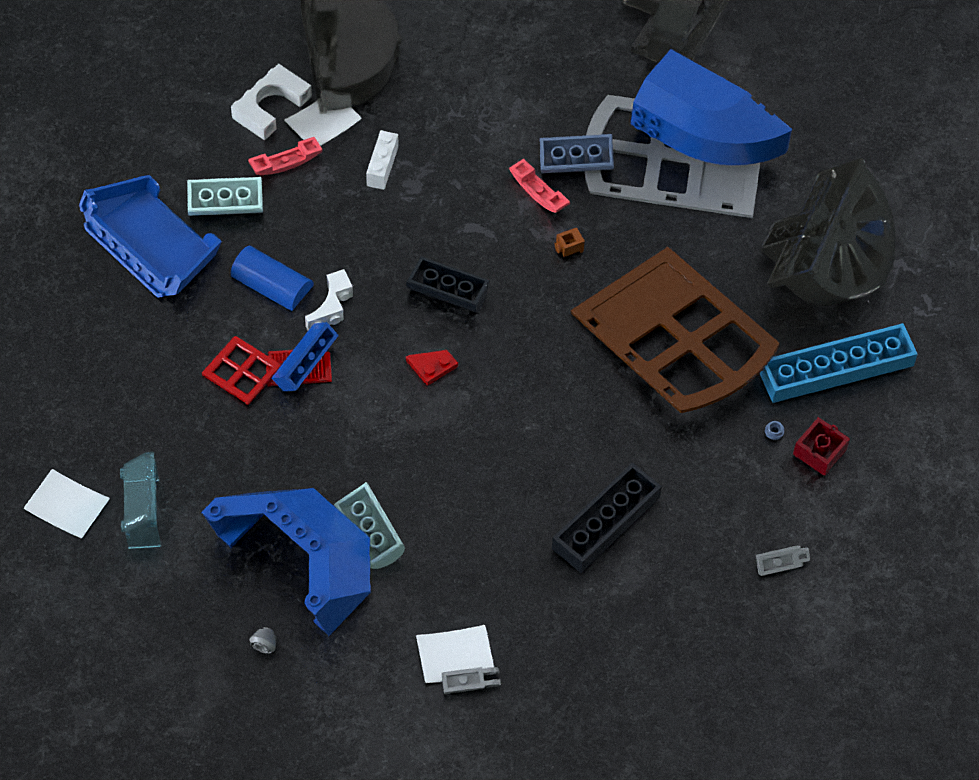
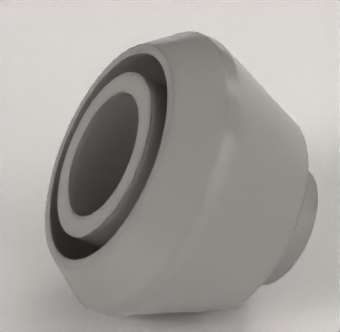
(264, 640)

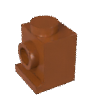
(569, 242)

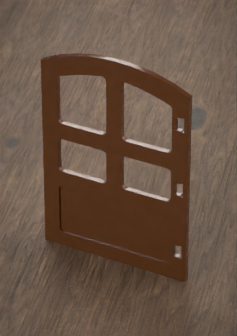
(650, 299)

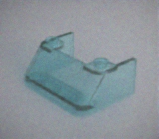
(140, 501)

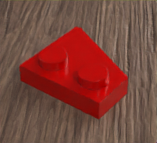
(432, 365)

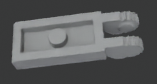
(468, 679)

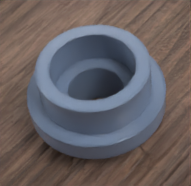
(774, 425)

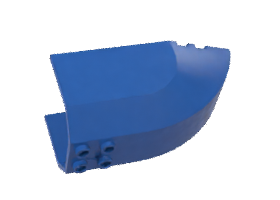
(706, 115)

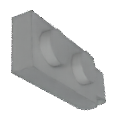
(782, 560)

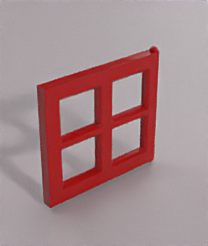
(241, 370)

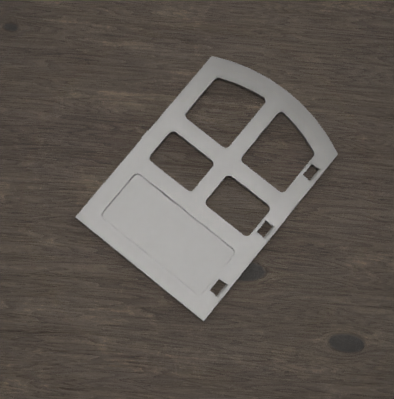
(708, 183)

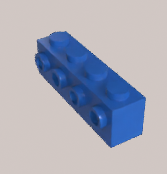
(305, 356)

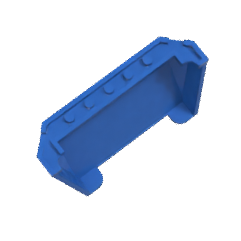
(146, 234)

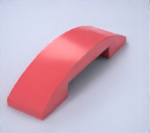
(286, 160)
(536, 188)

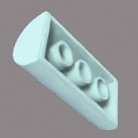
(225, 196)
(367, 514)

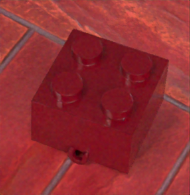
(821, 446)

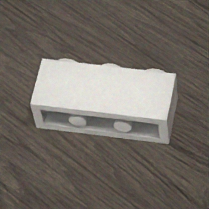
(382, 160)

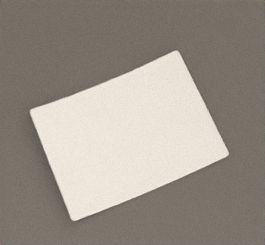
(323, 126)
(66, 504)
(454, 652)

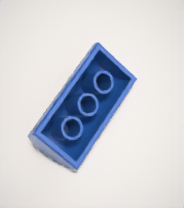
(270, 277)

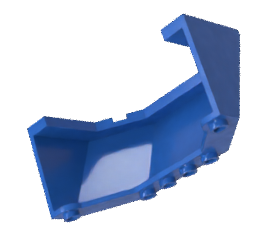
(334, 544)

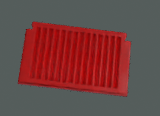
(320, 373)

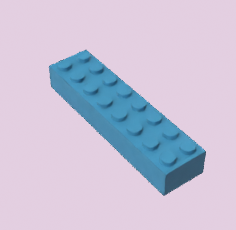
(838, 363)

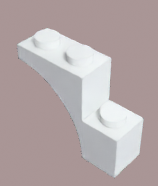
(331, 310)

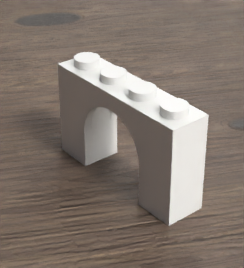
(277, 82)

